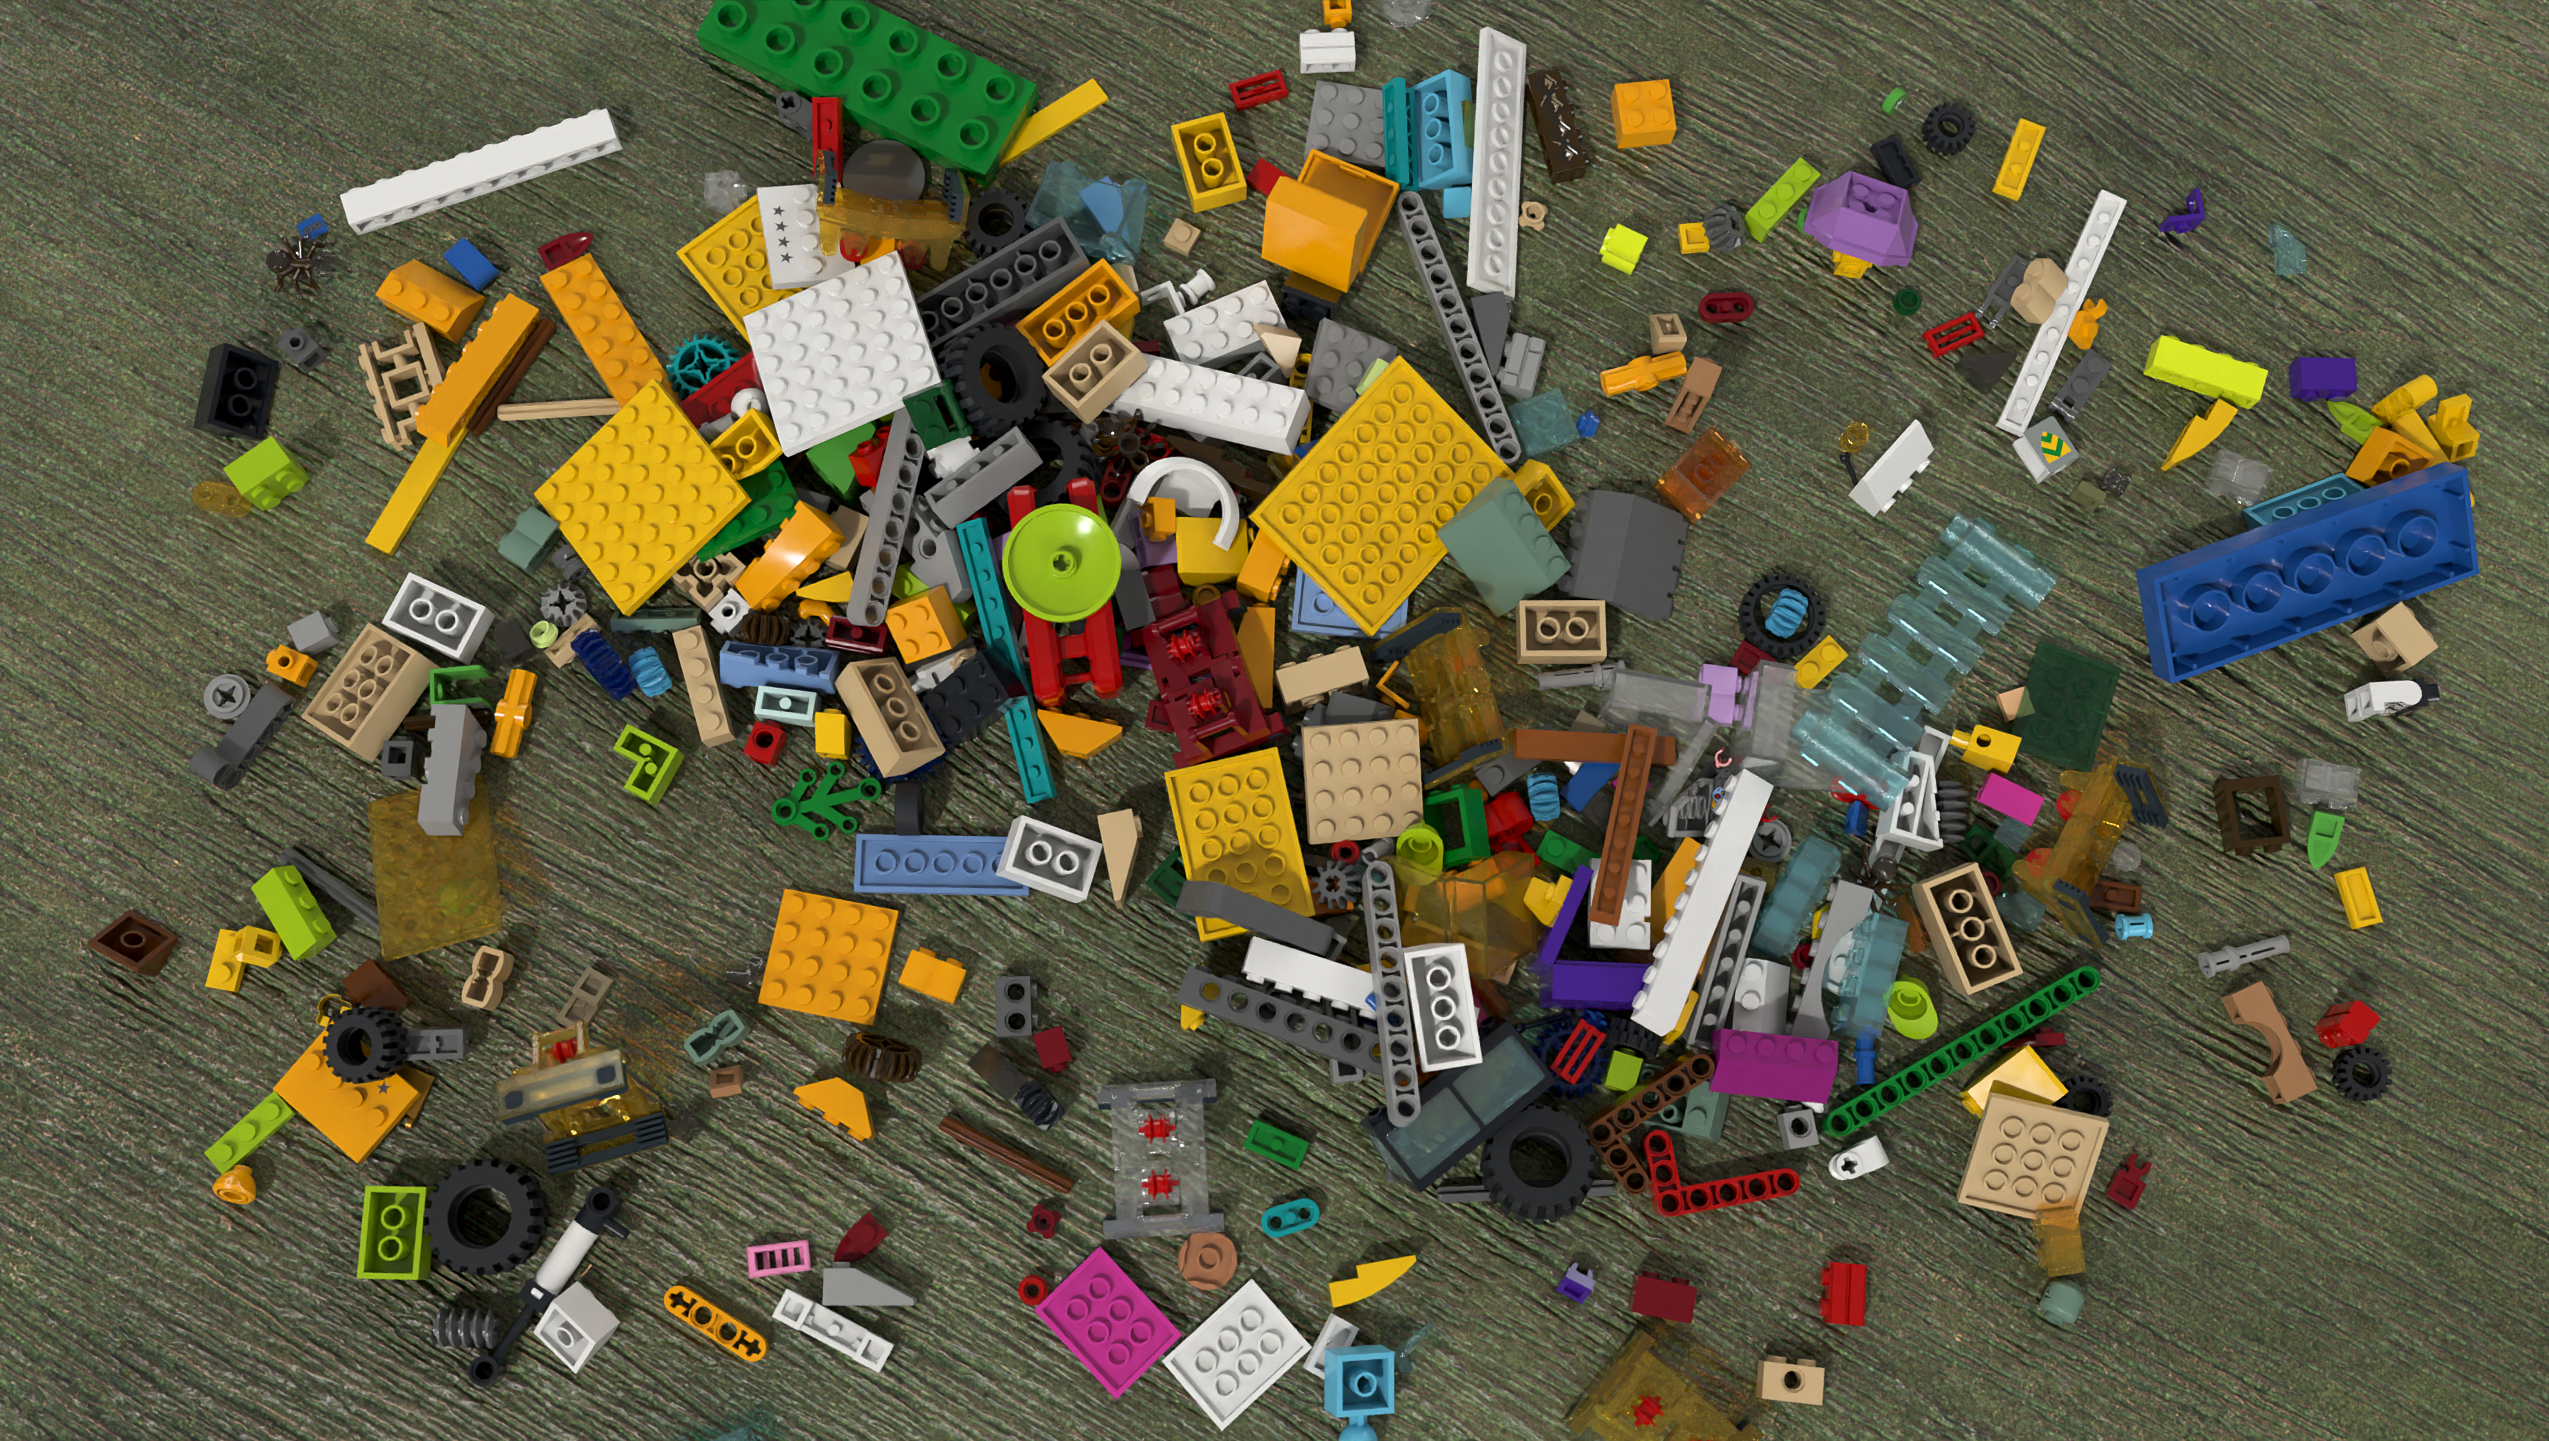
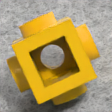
(1848, 265)

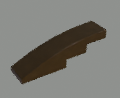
(1234, 474)

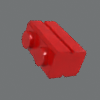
(2346, 1024)
(1843, 1293)

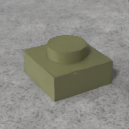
(2088, 495)

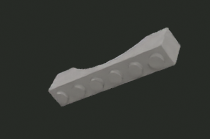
(1847, 908)

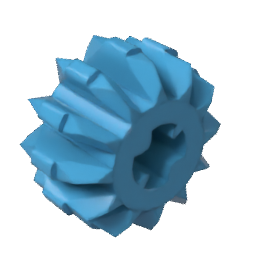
(1786, 613)
(650, 671)
(1543, 796)

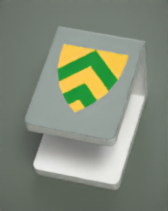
(2045, 449)

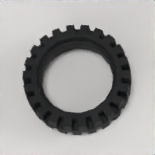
(1756, 638)

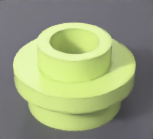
(543, 634)

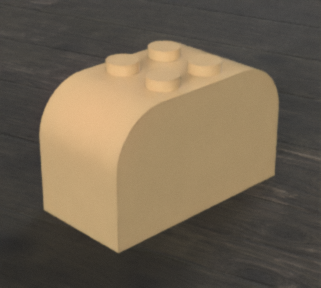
(1966, 929)

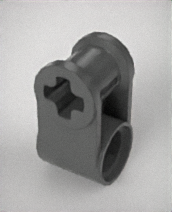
(798, 117)

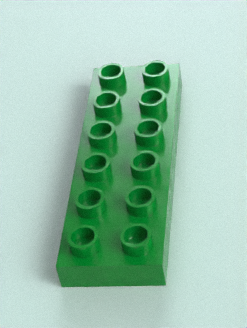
(885, 71)

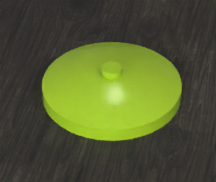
(1062, 563)

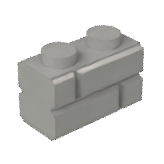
(1521, 366)

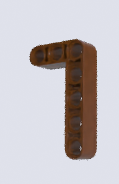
(1642, 1111)

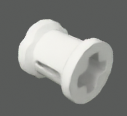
(1197, 287)

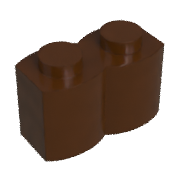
(375, 987)

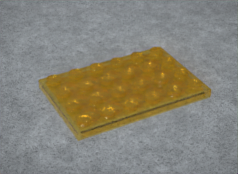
(432, 885)

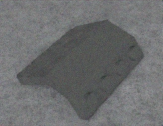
(1624, 553)

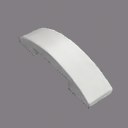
(833, 1329)

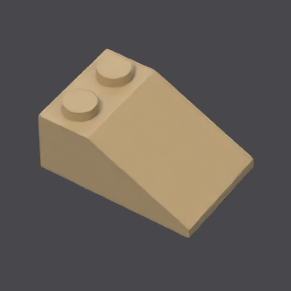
(1121, 844)

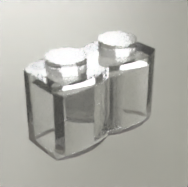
(2238, 477)
(2326, 783)

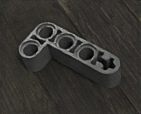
(245, 738)

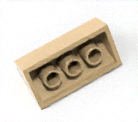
(888, 715)

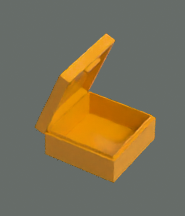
(1326, 219)

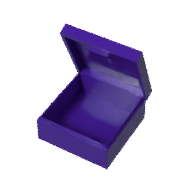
(1581, 983)

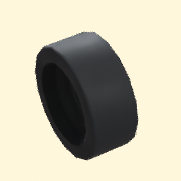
(909, 808)

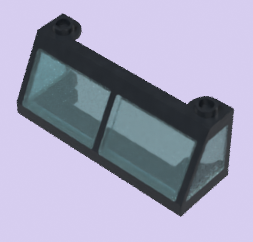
(1460, 1107)

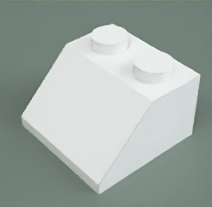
(576, 1326)

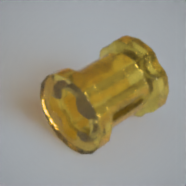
(1855, 446)

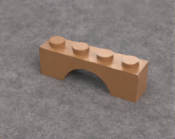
(2287, 1073)

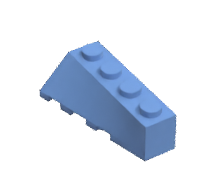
(779, 667)

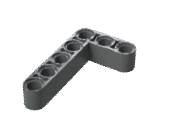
(1226, 903)

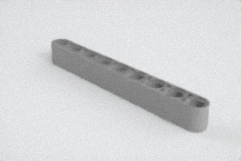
(886, 523)
(1386, 1005)

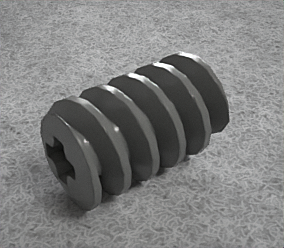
(1948, 805)
(466, 1329)

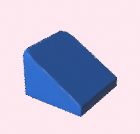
(1856, 819)

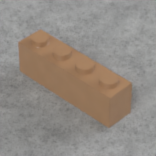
(1693, 394)

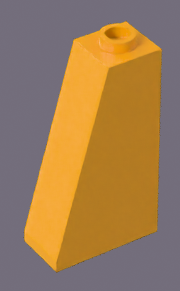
(1257, 648)

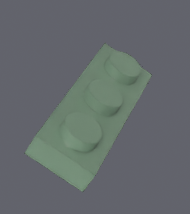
(656, 619)

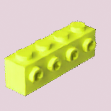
(2205, 371)

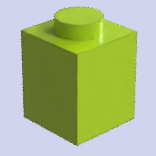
(1622, 1070)

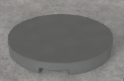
(885, 171)

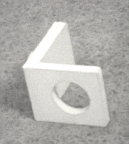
(1165, 289)

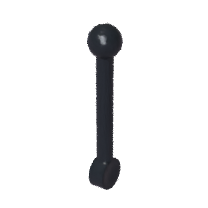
(1845, 457)
(1565, 1015)

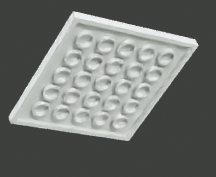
(841, 353)

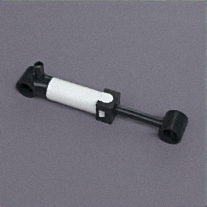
(553, 1275)

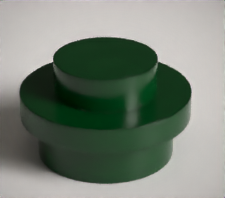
(1906, 302)

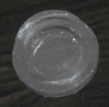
(2126, 857)

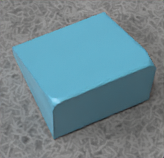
(1456, 202)

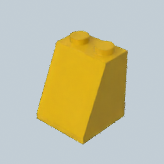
(1204, 562)
(2018, 1075)

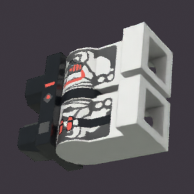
(2389, 698)

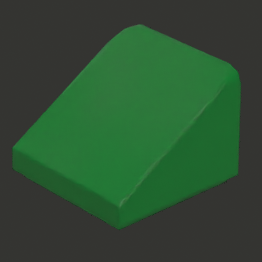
(1645, 850)

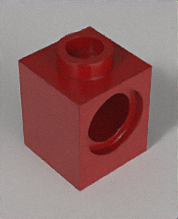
(770, 754)

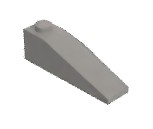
(1690, 810)

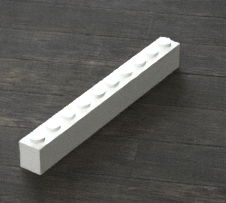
(480, 171)
(1701, 903)

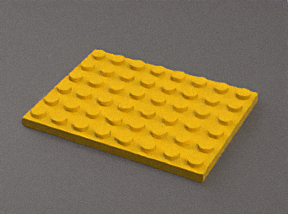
(1376, 492)

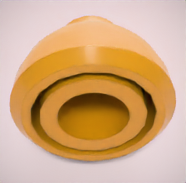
(236, 1185)

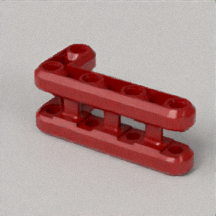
(1049, 649)

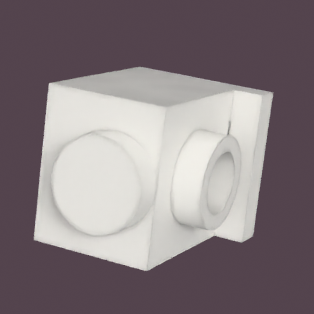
(732, 623)

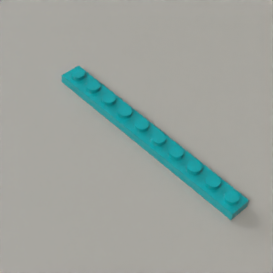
(1000, 632)

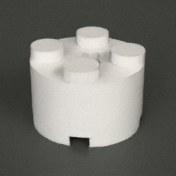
(950, 456)

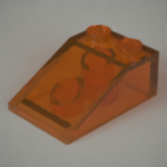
(1702, 475)

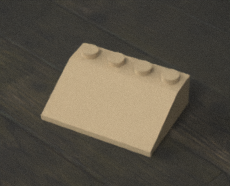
(370, 692)

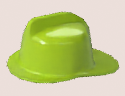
(1421, 845)
(1912, 1008)

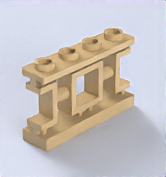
(387, 395)

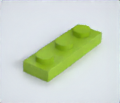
(250, 1132)

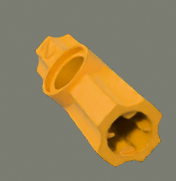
(1643, 373)
(513, 713)

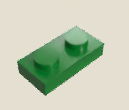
(1276, 1145)

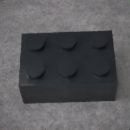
(975, 695)

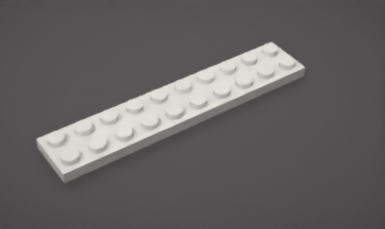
(1496, 164)

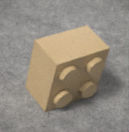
(2394, 640)

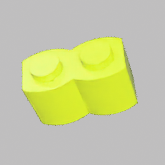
(1622, 248)

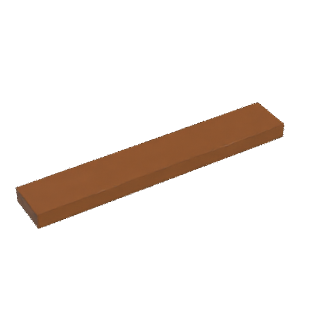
(1584, 747)

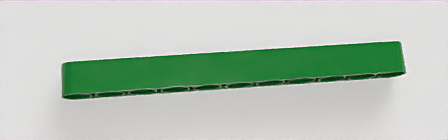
(1973, 1045)

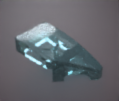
(2289, 252)
(2020, 909)

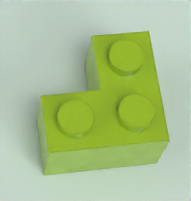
(654, 760)

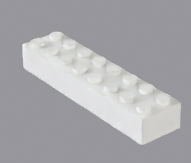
(1216, 404)

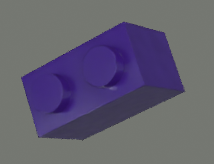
(2322, 378)

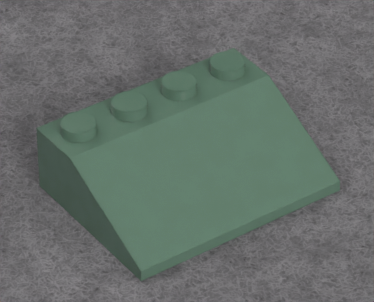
(1503, 547)

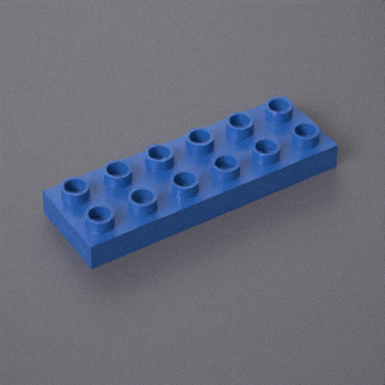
(2308, 571)

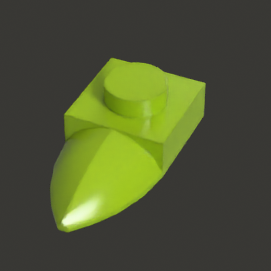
(2354, 420)

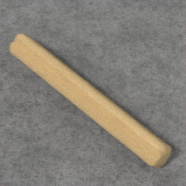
(557, 409)

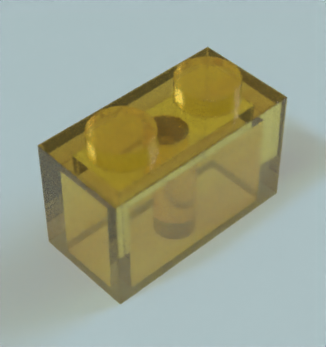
(2059, 1240)

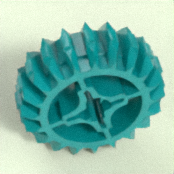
(682, 373)

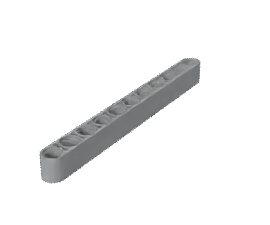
(1456, 317)

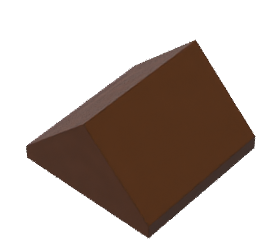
(135, 943)

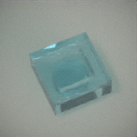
(2013, 833)

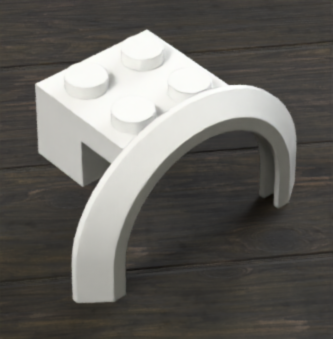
(1195, 492)

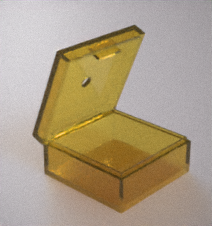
(1475, 908)

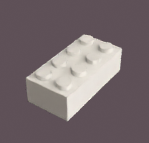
(1223, 328)

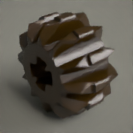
(764, 629)

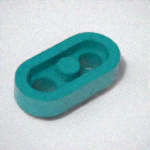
(1290, 1218)

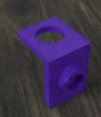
(2186, 223)

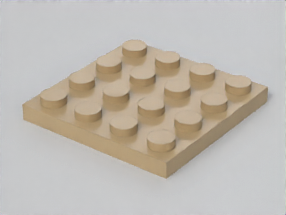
(1362, 779)
(2031, 1157)

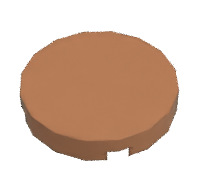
(1208, 1260)

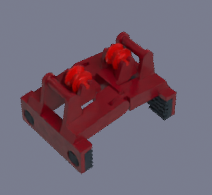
(1202, 707)

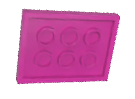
(1108, 1322)

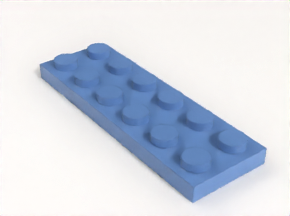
(932, 865)

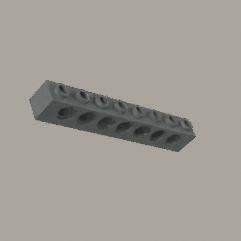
(1192, 996)

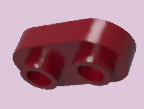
(1724, 307)

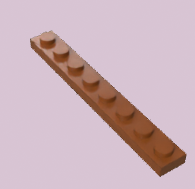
(1623, 825)

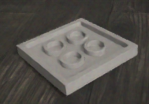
(1348, 125)
(1340, 362)

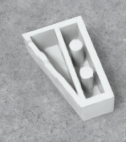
(1913, 815)

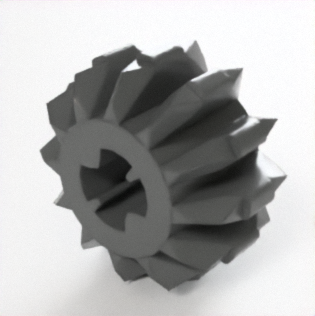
(1725, 228)
(1327, 886)

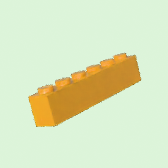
(477, 370)

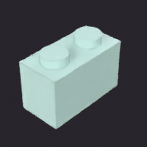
(787, 706)

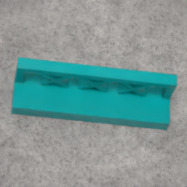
(1400, 134)

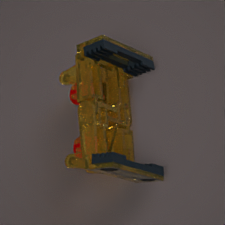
(1451, 685)
(2096, 815)
(565, 1090)

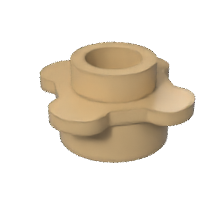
(1536, 209)

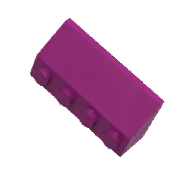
(1773, 1065)

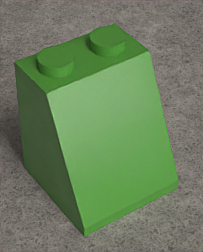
(833, 465)

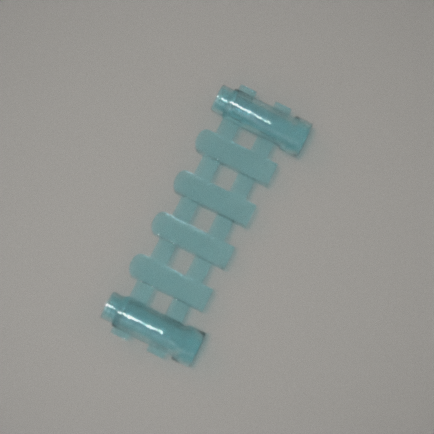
(1865, 766)

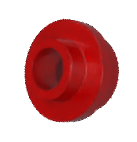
(1354, 850)
(1023, 1290)

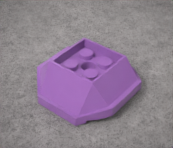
(1863, 219)

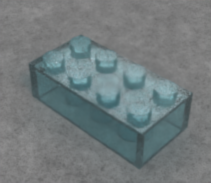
(1793, 897)
(1869, 977)

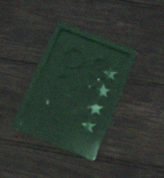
(2064, 707)

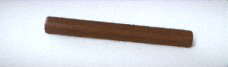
(511, 376)
(1006, 1154)

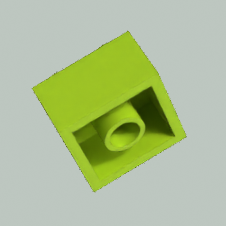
(267, 474)

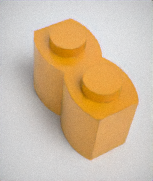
(933, 976)

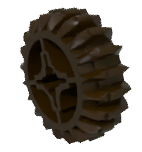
(881, 1057)

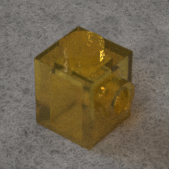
(1763, 869)

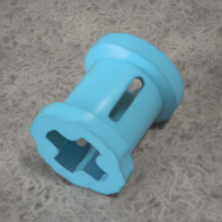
(2133, 926)

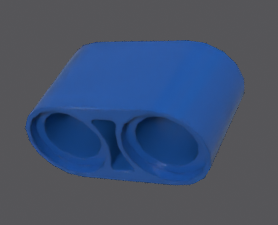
(471, 264)

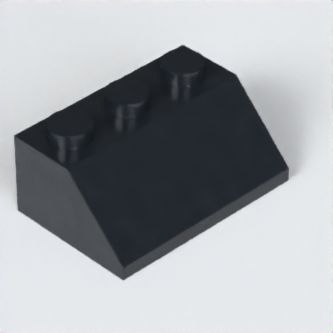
(235, 393)

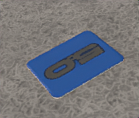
(313, 226)

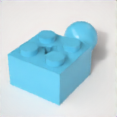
(1354, 1397)

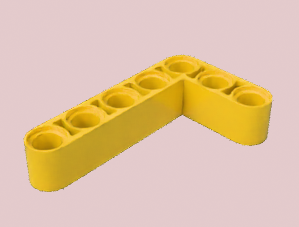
(2399, 416)

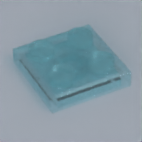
(1543, 423)

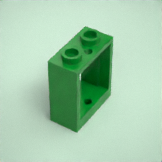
(1472, 819)

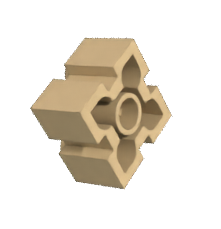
(709, 589)

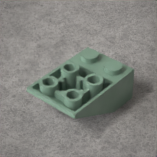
(1694, 1114)

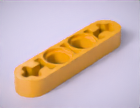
(714, 1326)

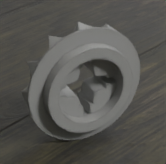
(573, 611)
(215, 701)
(1781, 838)

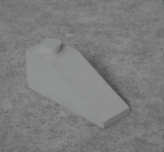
(856, 1287)

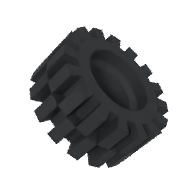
(1958, 119)
(1633, 1037)
(2377, 1068)
(2093, 1088)

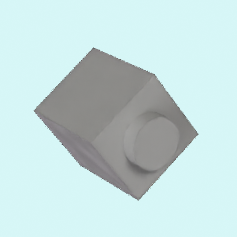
(314, 633)

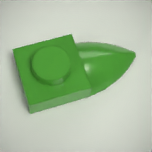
(2323, 836)

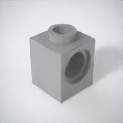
(1789, 1138)

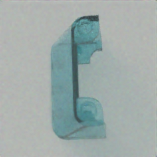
(1101, 215)

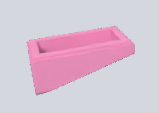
(751, 1252)

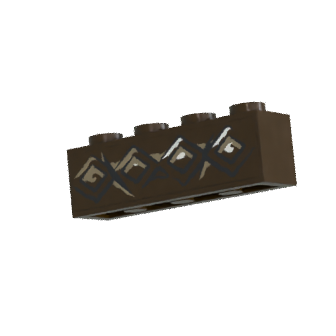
(1555, 126)

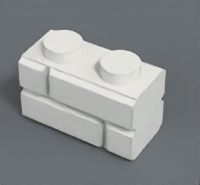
(1327, 51)

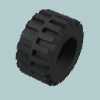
(991, 207)
(345, 1050)

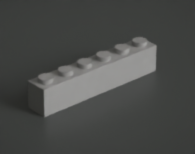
(1725, 960)

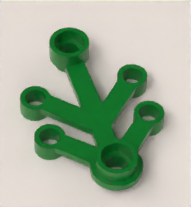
(822, 802)

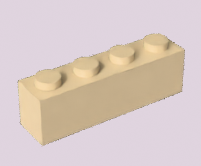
(704, 686)

